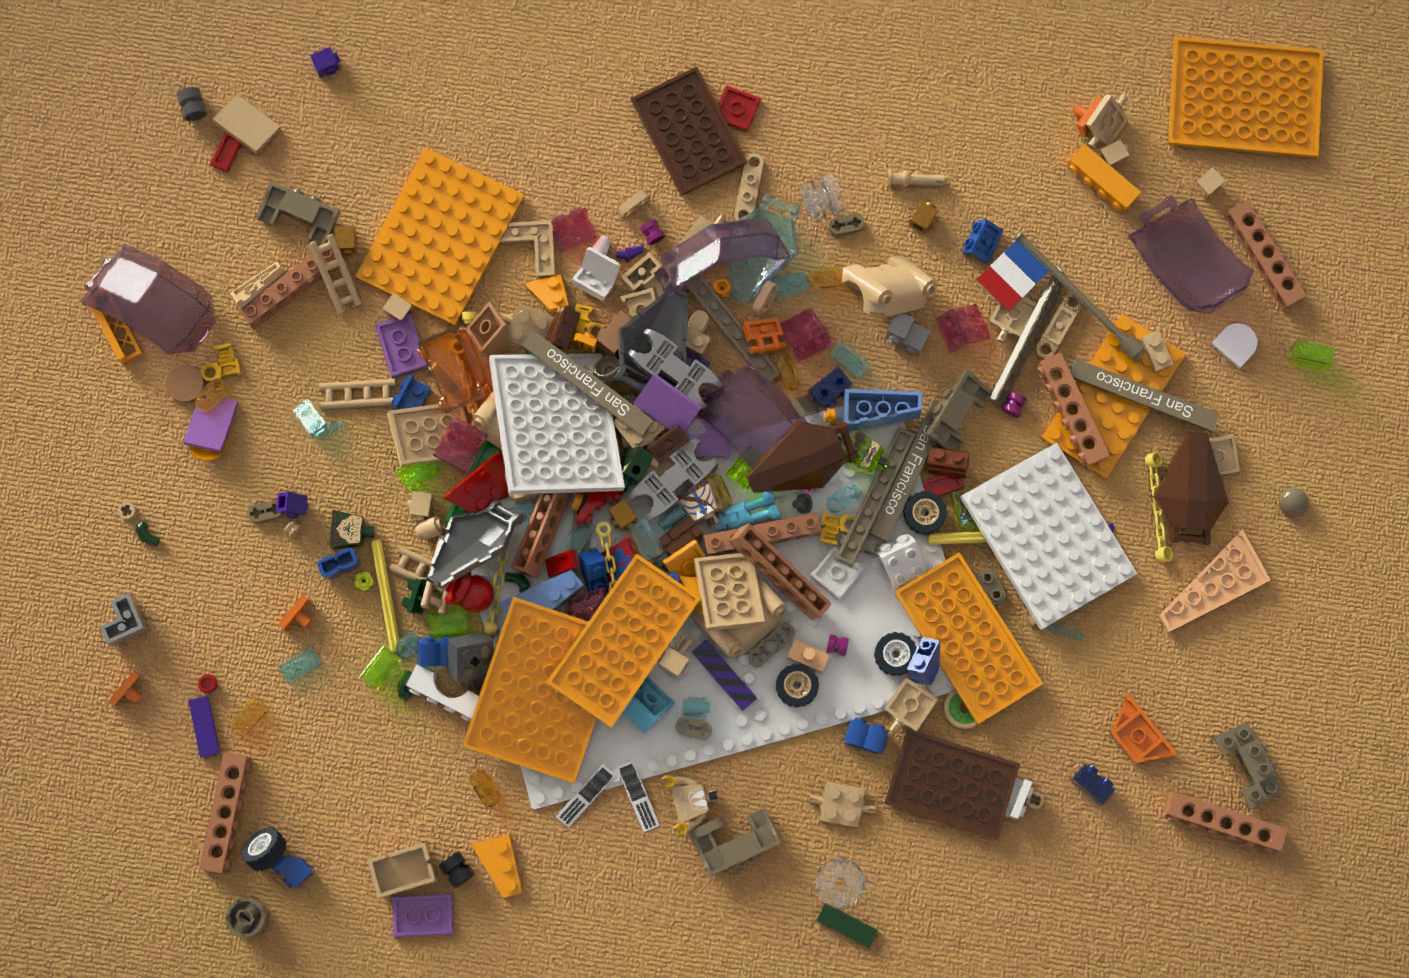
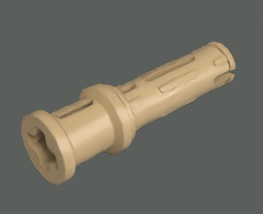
(905, 178)

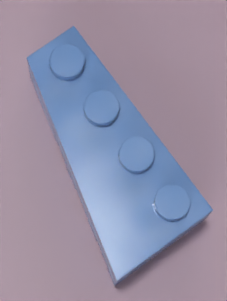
(879, 407)
(550, 593)

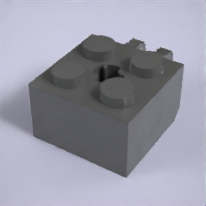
(469, 659)

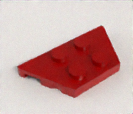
(480, 487)

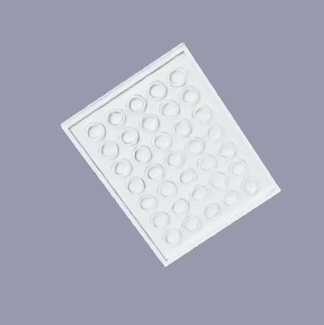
(552, 430)
(1048, 535)

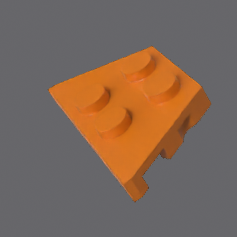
(1139, 735)

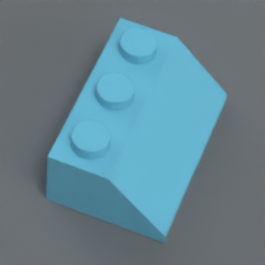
(647, 705)

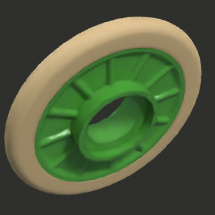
(953, 713)

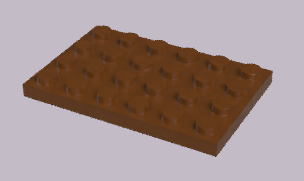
(688, 131)
(952, 784)

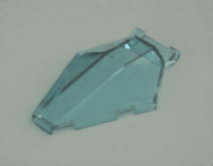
(751, 274)

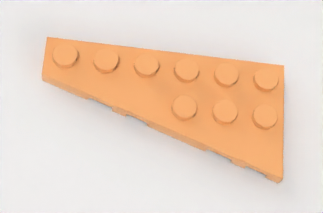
(1221, 581)

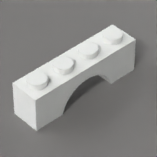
(425, 682)

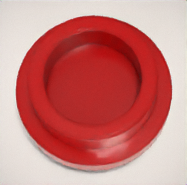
(208, 683)

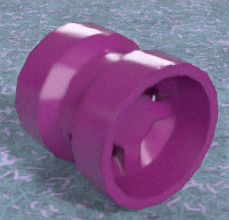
(652, 231)
(1014, 404)
(841, 647)

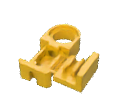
(583, 320)
(226, 363)
(832, 525)

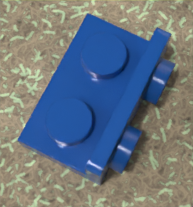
(982, 240)
(411, 394)

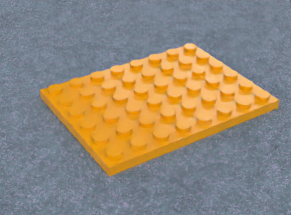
(1245, 97)
(440, 236)
(516, 710)

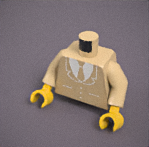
(689, 802)

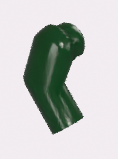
(144, 536)
(519, 579)
(402, 687)

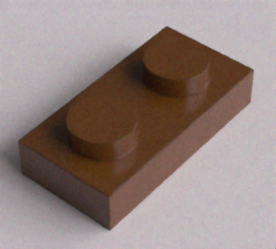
(668, 443)

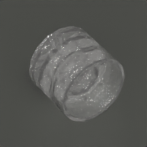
(819, 198)

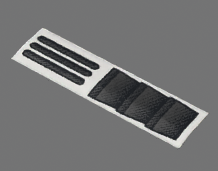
(585, 795)
(638, 796)

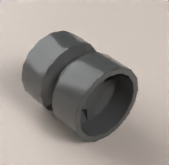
(192, 104)

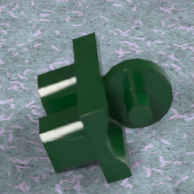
(414, 601)

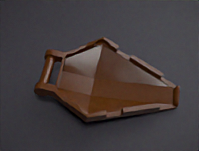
(802, 459)
(1192, 490)

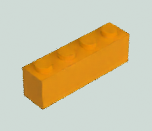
(1103, 179)

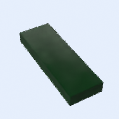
(847, 925)

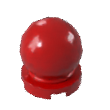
(471, 592)

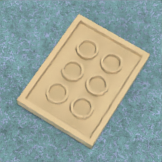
(419, 431)
(728, 592)

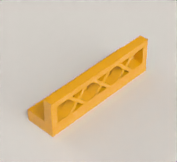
(114, 342)

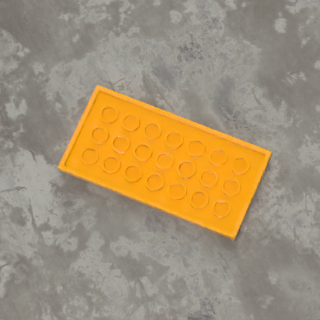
(1114, 416)
(623, 640)
(975, 642)

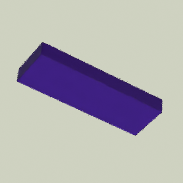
(204, 726)

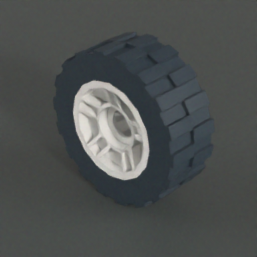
(885, 648)
(264, 849)

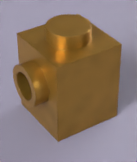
(924, 217)
(346, 239)
(622, 515)

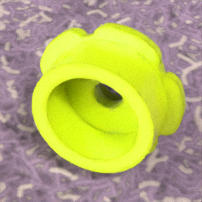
(363, 586)

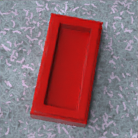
(226, 153)
(943, 485)
(561, 563)

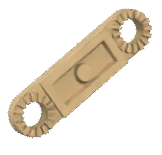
(749, 186)
(1058, 327)

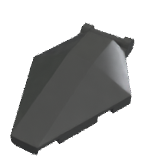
(665, 316)
(472, 542)

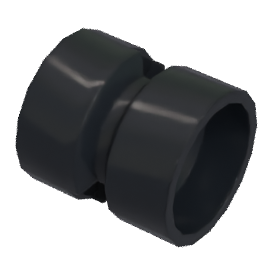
(456, 869)

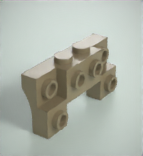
(299, 207)
(953, 409)
(1254, 761)
(739, 849)

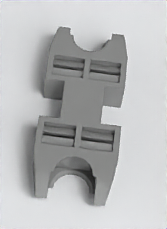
(674, 367)
(661, 489)

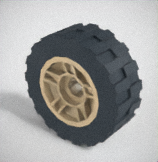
(936, 513)
(807, 680)

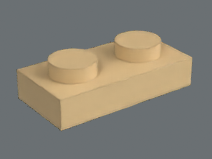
(1156, 351)

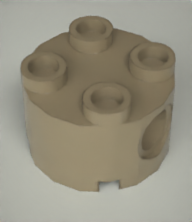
(247, 917)

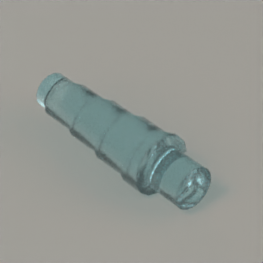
(332, 427)
(1065, 631)

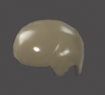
(606, 368)
(1293, 502)

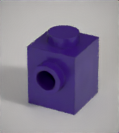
(325, 62)
(292, 504)

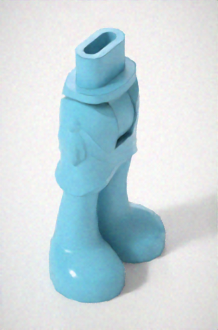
(738, 514)

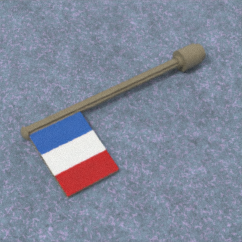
(1023, 267)

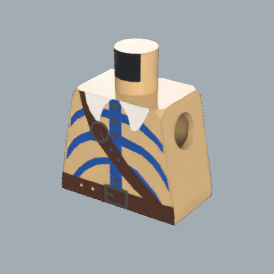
(702, 502)

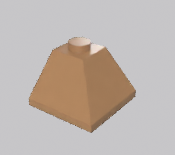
(489, 331)

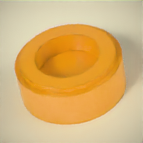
(577, 501)

